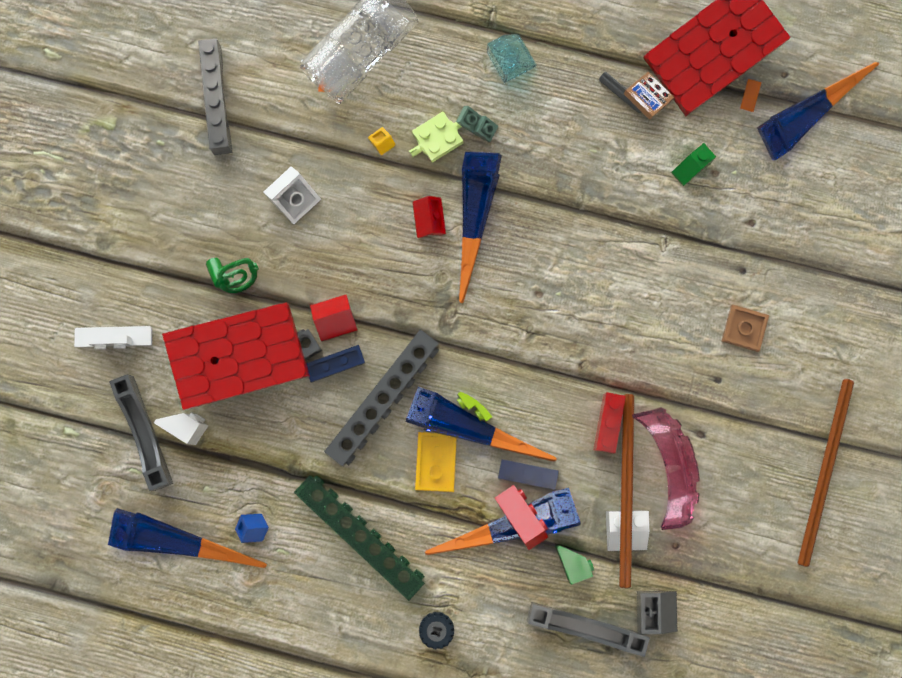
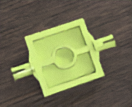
(436, 137)

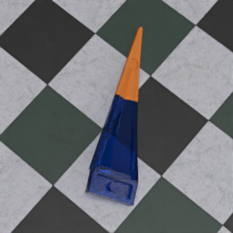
(790, 125)
(478, 189)
(446, 418)
(554, 508)
(147, 534)

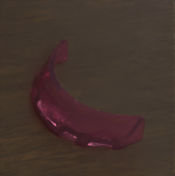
(679, 464)

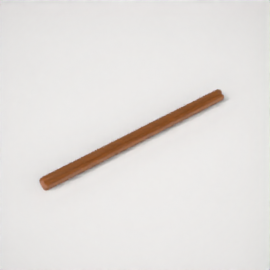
(825, 473)
(626, 493)

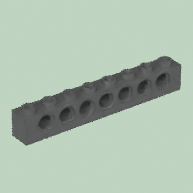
(420, 341)

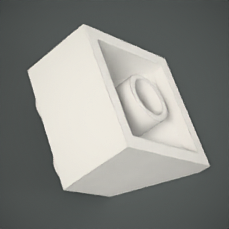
(292, 195)
(184, 427)
(640, 530)

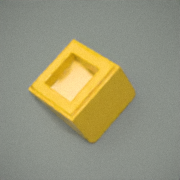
(382, 141)

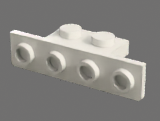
(113, 336)

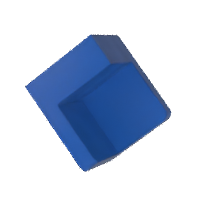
(251, 528)

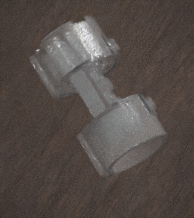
(357, 45)

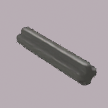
(616, 88)

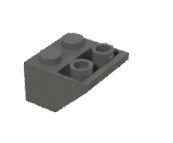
(656, 612)

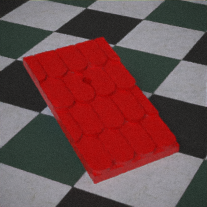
(715, 50)
(235, 355)

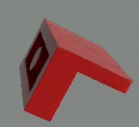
(429, 216)

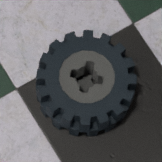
(442, 628)

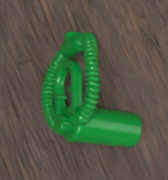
(220, 278)

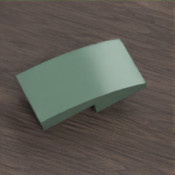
(477, 124)

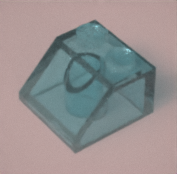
(510, 56)

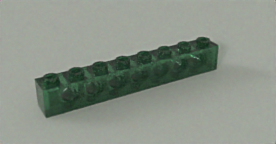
(407, 588)

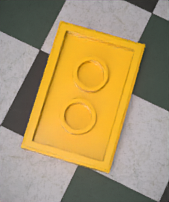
(435, 462)

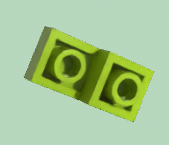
(469, 402)

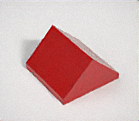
(333, 318)

